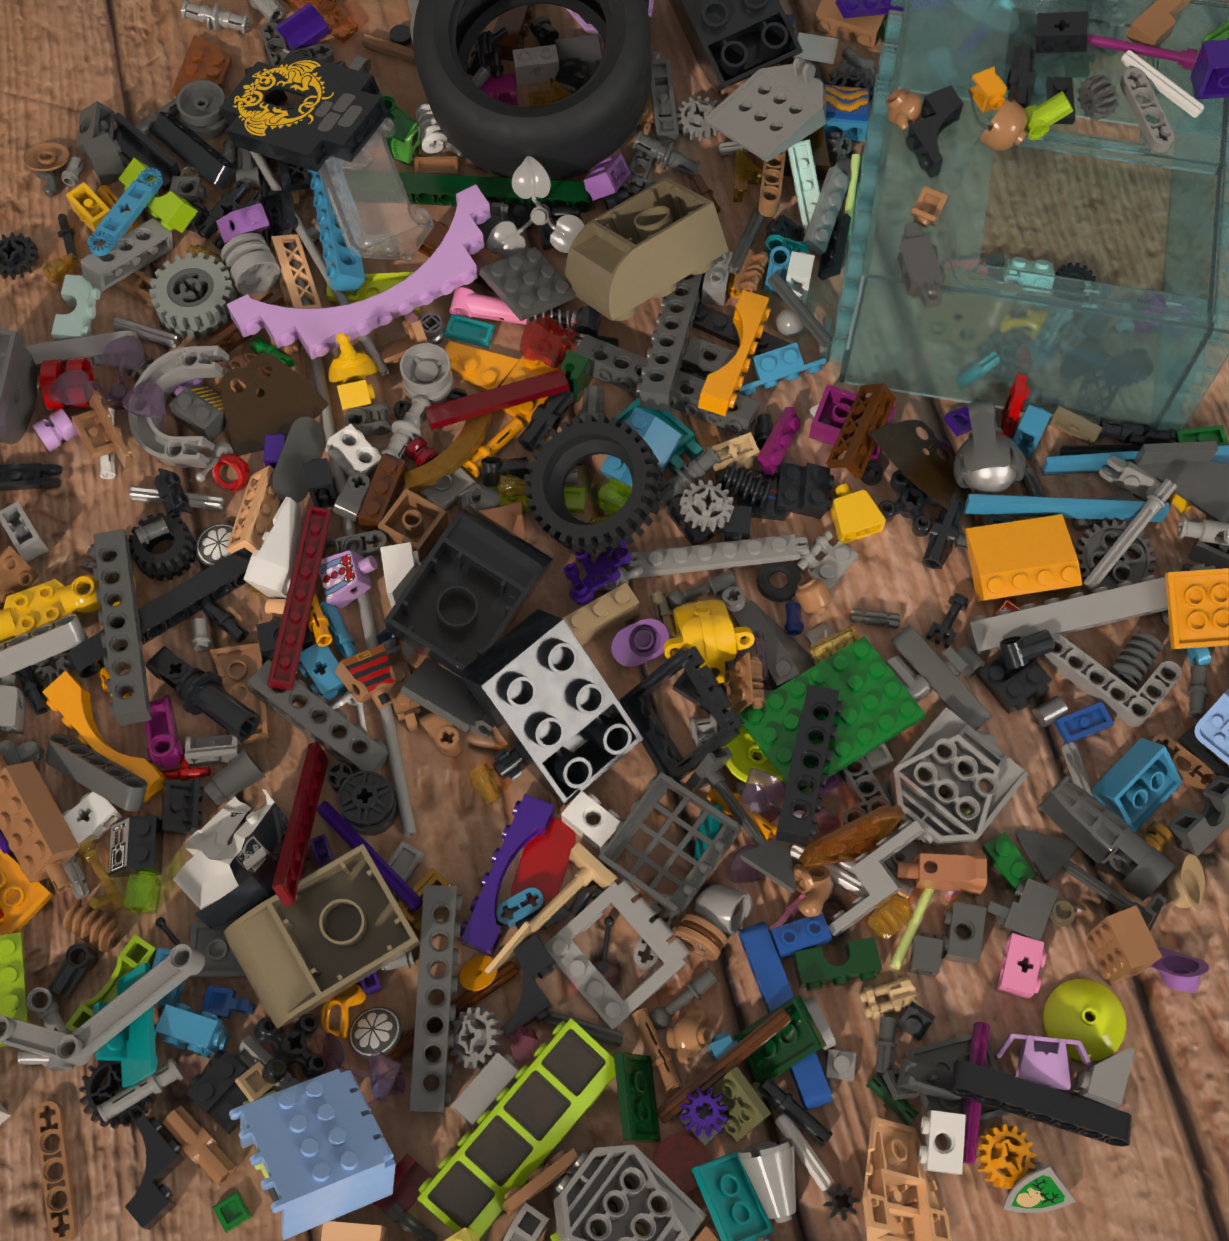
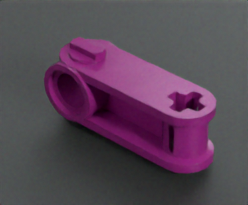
(163, 734)

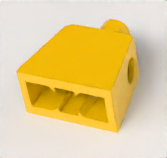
(855, 514)

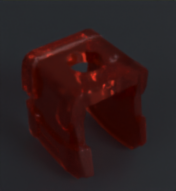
(546, 341)

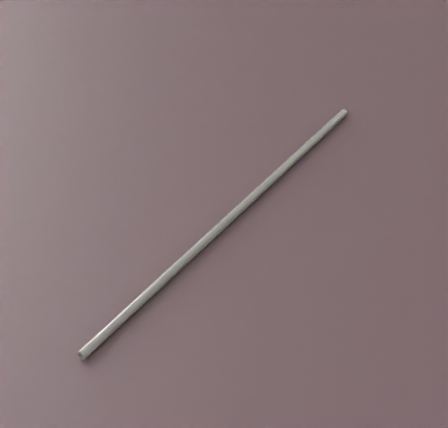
(364, 603)

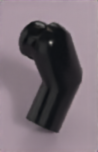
(583, 897)

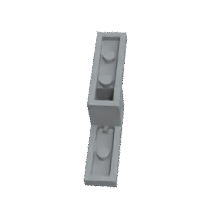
(876, 877)

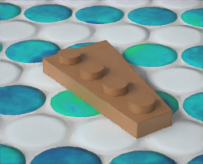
(236, 667)

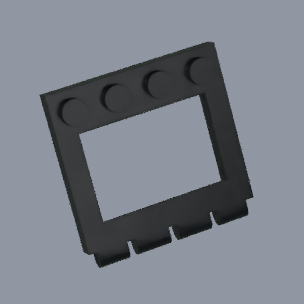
(656, 738)

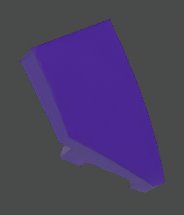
(959, 421)

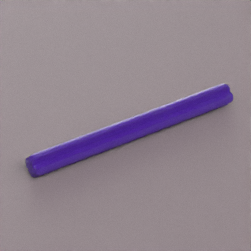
(354, 840)

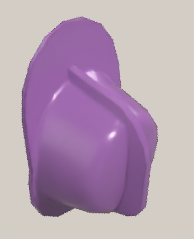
(639, 642)
(1180, 971)

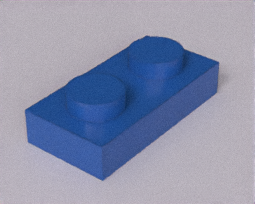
(1084, 723)

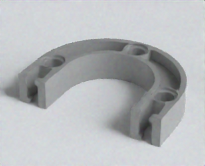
(169, 373)

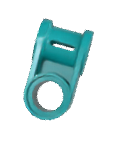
(777, 240)

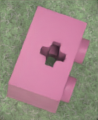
(1011, 979)

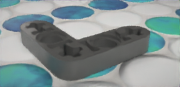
(315, 50)
(640, 180)

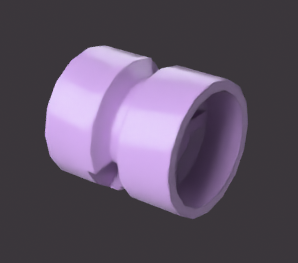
(55, 429)

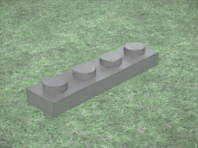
(826, 210)

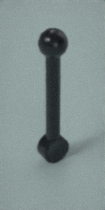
(161, 923)
(603, 966)

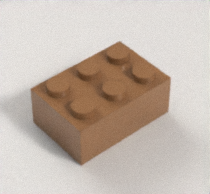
(1123, 945)

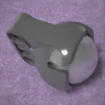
(988, 458)

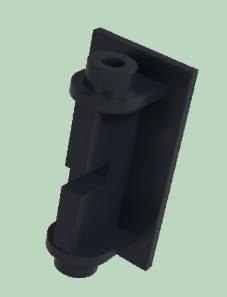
(169, 485)

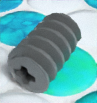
(1136, 658)

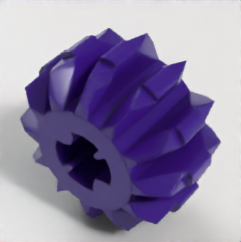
(697, 1103)

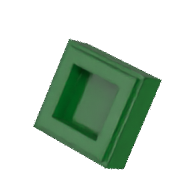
(232, 1212)

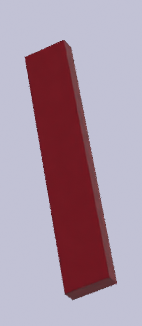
(497, 399)

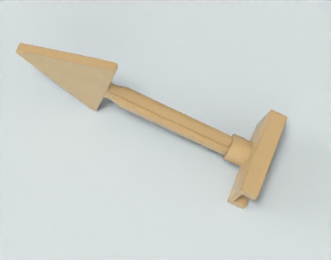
(590, 870)

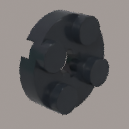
(280, 213)

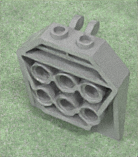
(773, 109)
(943, 816)
(601, 1178)

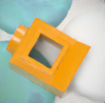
(989, 91)

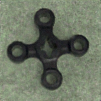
(908, 505)
(276, 1068)

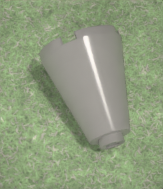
(772, 1176)

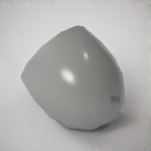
(718, 904)

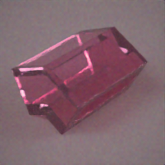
(522, 1042)

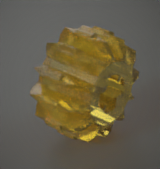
(890, 917)

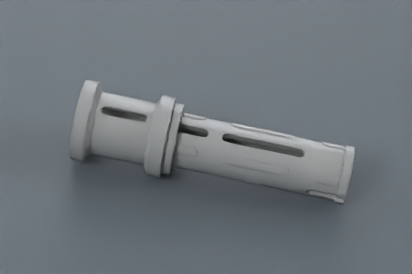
(154, 1083)

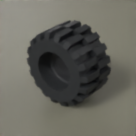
(170, 562)

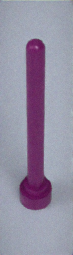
(1185, 57)

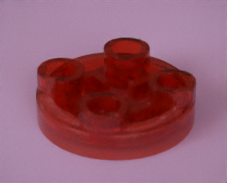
(677, 1157)

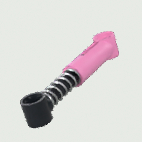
(469, 304)

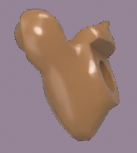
(814, 884)

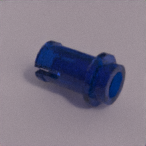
(793, 619)

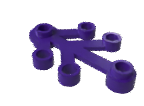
(583, 590)

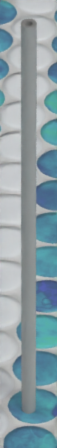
(321, 264)

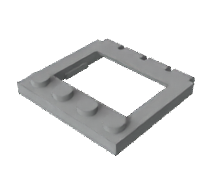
(589, 980)

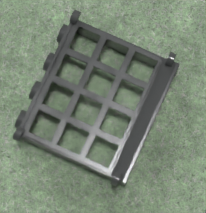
(702, 868)

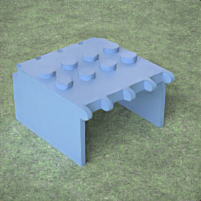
(317, 1150)

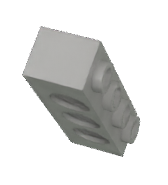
(130, 254)

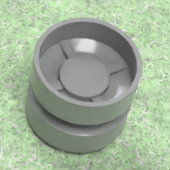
(427, 373)

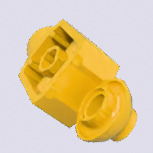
(46, 604)

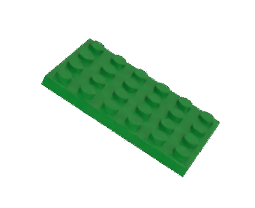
(871, 711)

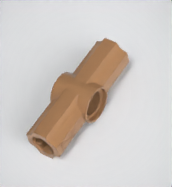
(200, 1145)

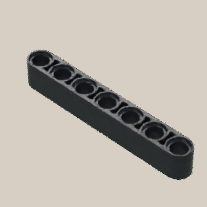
(1041, 1103)

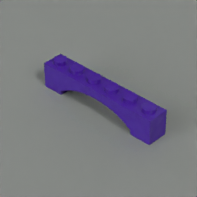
(530, 820)

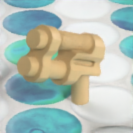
(899, 994)

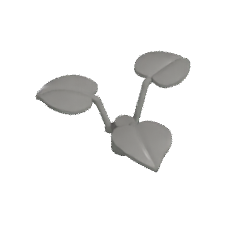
(533, 181)

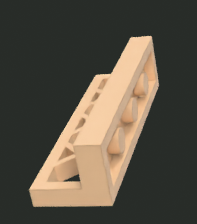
(287, 280)
(255, 513)

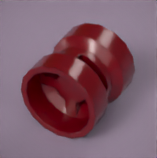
(420, 452)

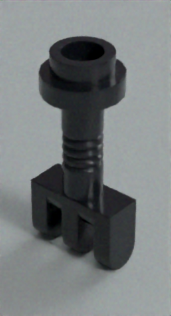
(957, 602)

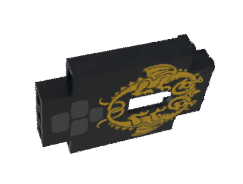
(330, 120)

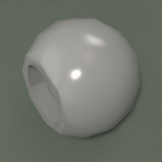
(788, 323)

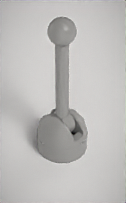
(219, 449)

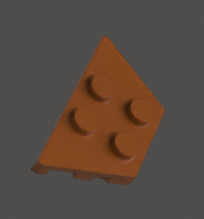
(203, 62)

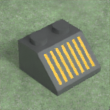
(200, 410)

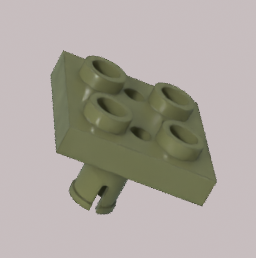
(743, 1103)

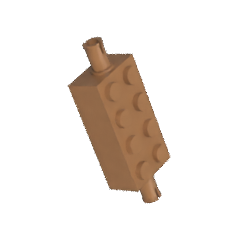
(34, 825)

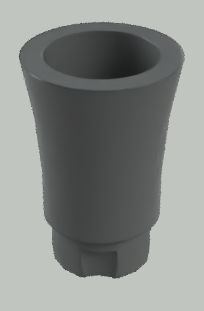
(234, 778)

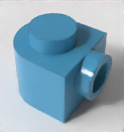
(721, 1044)

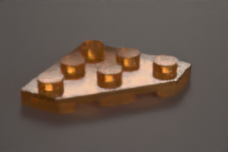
(852, 838)

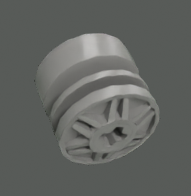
(250, 264)

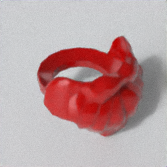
(240, 467)

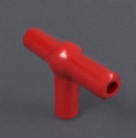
(185, 771)

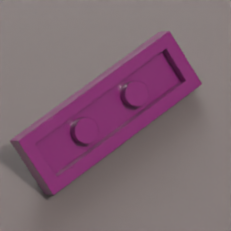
(779, 440)

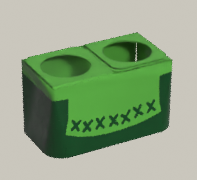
(400, 143)

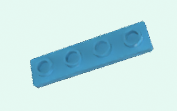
(778, 365)

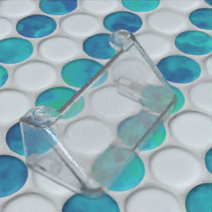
(374, 203)

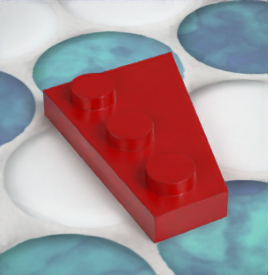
(1014, 404)

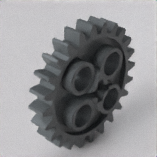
(1094, 547)

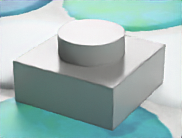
(840, 1065)

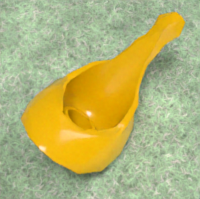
(350, 364)

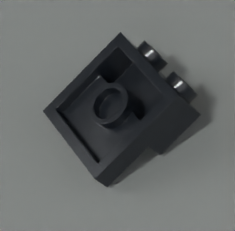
(804, 489)
(1014, 686)
(217, 1090)

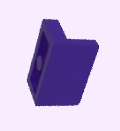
(303, 27)

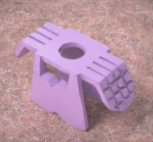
(1044, 1059)

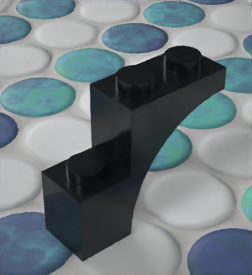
(938, 112)
(534, 1004)
(162, 1157)

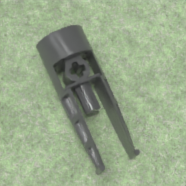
(1106, 838)

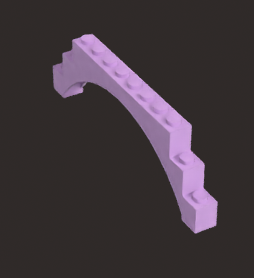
(438, 276)

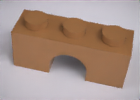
(858, 29)

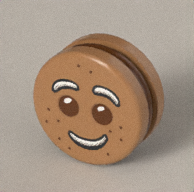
(701, 936)

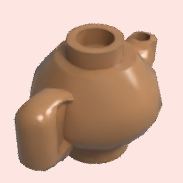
(904, 108)
(689, 1035)

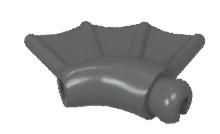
(853, 61)

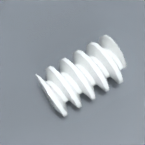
(431, 134)

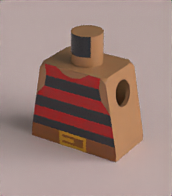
(368, 676)

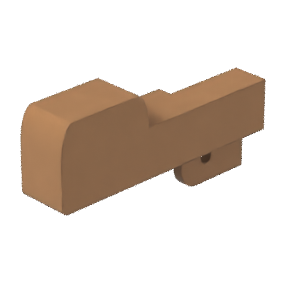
(1156, 22)

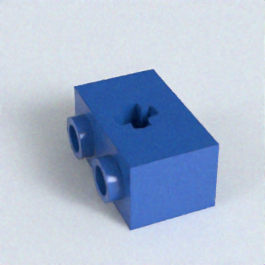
(800, 935)

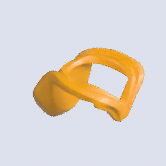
(350, 997)

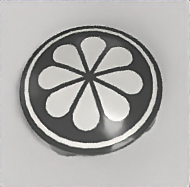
(212, 543)
(375, 1031)

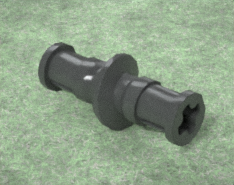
(665, 154)
(690, 474)

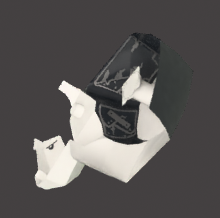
(236, 876)

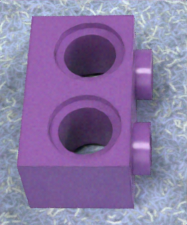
(606, 177)

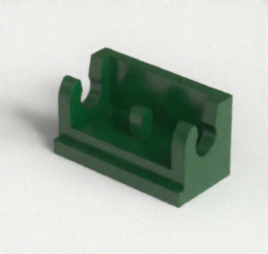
(576, 372)

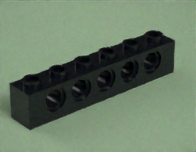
(791, 828)

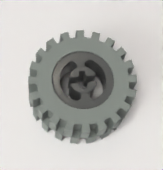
(180, 308)

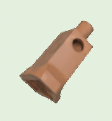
(509, 516)
(947, 872)

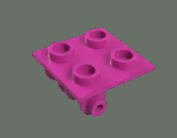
(501, 88)

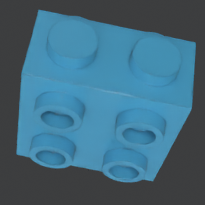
(201, 1033)

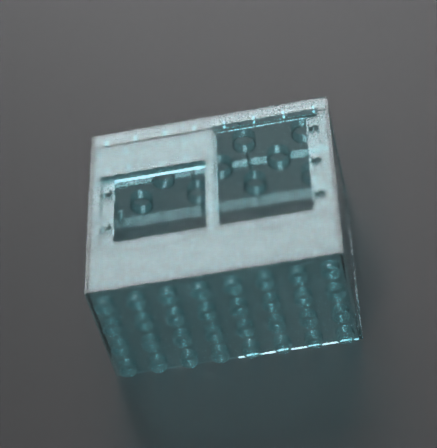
(1093, 353)

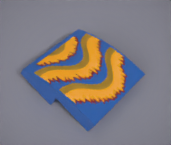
(847, 102)

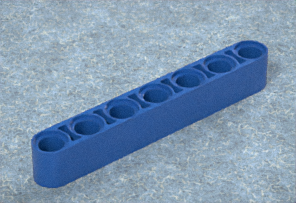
(774, 992)

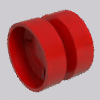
(52, 369)

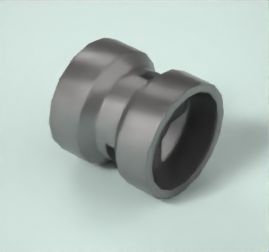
(433, 328)

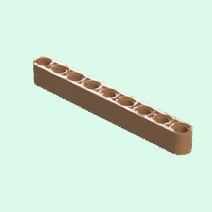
(772, 179)

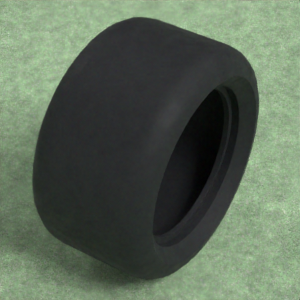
(561, 135)

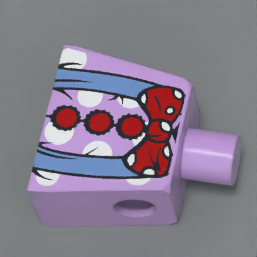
(346, 577)

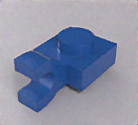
(223, 1001)

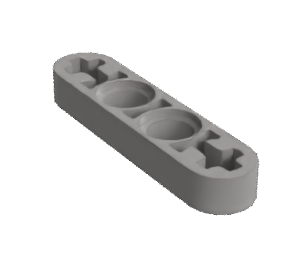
(1152, 108)

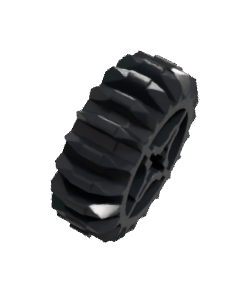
(106, 1092)

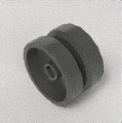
(199, 108)

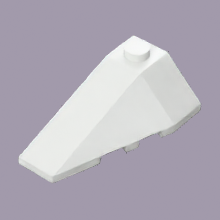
(273, 564)

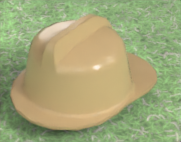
(1186, 885)

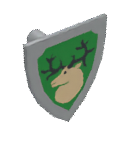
(1038, 1192)

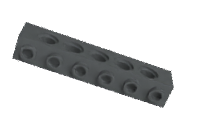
(302, 718)

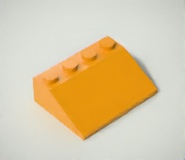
(1022, 558)

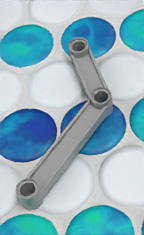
(111, 1018)

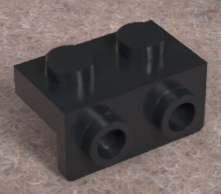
(181, 806)

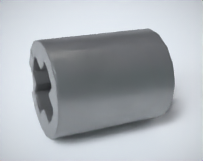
(1050, 711)

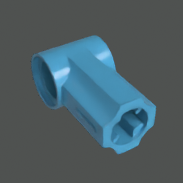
(774, 267)

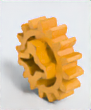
(1000, 1154)

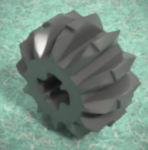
(1097, 97)

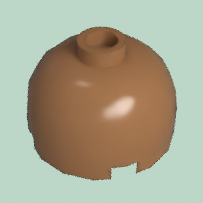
(1006, 127)

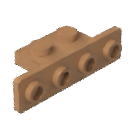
(99, 433)

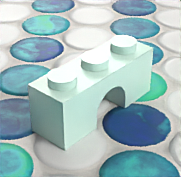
(82, 295)

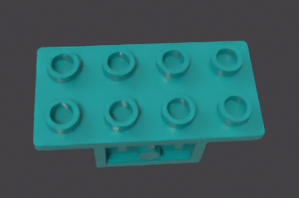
(136, 1042)

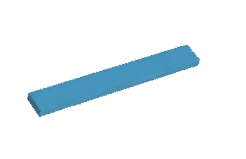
(1094, 462)
(1050, 506)

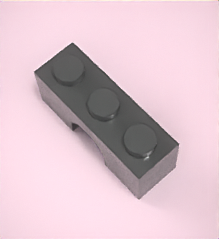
(1196, 831)

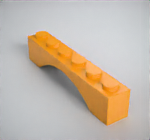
(721, 385)
(74, 702)

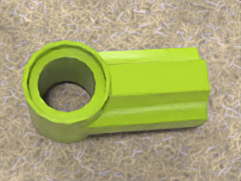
(1046, 114)

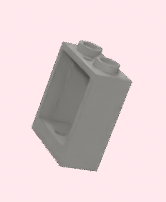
(485, 1088)

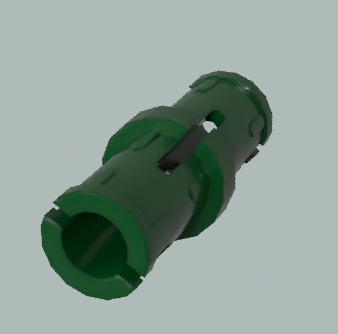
(897, 1106)

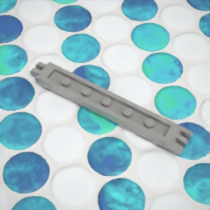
(719, 555)

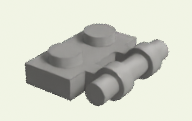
(834, 564)

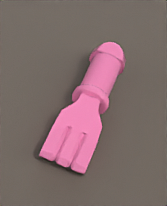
(791, 910)

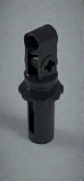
(203, 694)

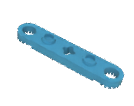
(117, 223)

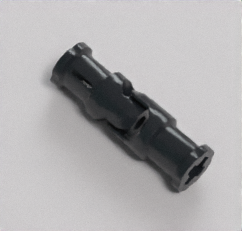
(1135, 433)

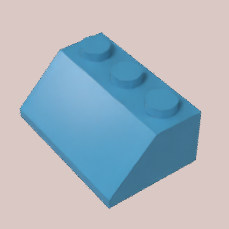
(657, 435)
(1138, 783)

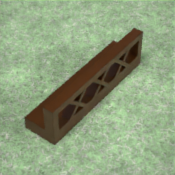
(228, 336)
(861, 444)

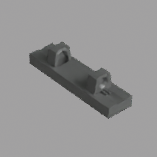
(663, 101)

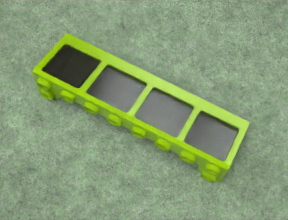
(519, 1130)

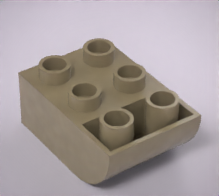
(644, 248)
(325, 942)

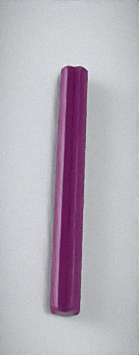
(971, 1108)

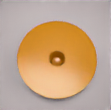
(473, 975)

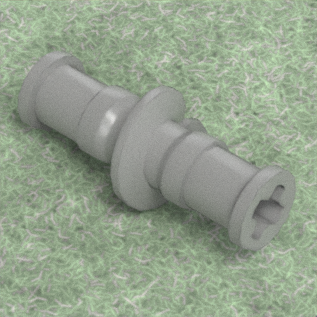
(215, 17)
(408, 428)

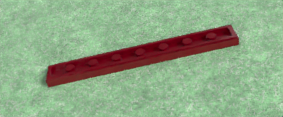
(299, 598)
(300, 825)

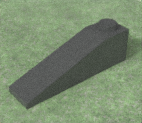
(784, 655)

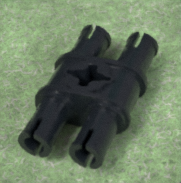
(227, 204)

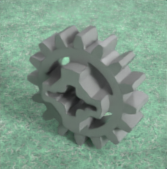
(691, 118)
(718, 505)
(476, 1037)

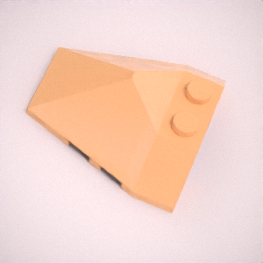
(897, 1190)

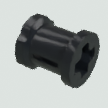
(201, 214)

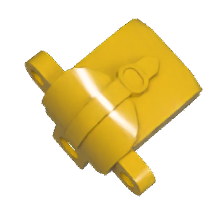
(711, 631)

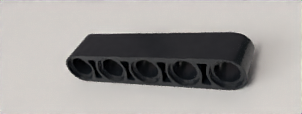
(193, 150)

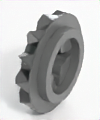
(49, 674)

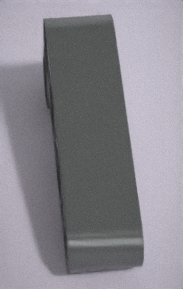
(858, 782)

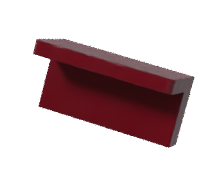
(407, 1181)

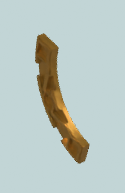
(452, 458)

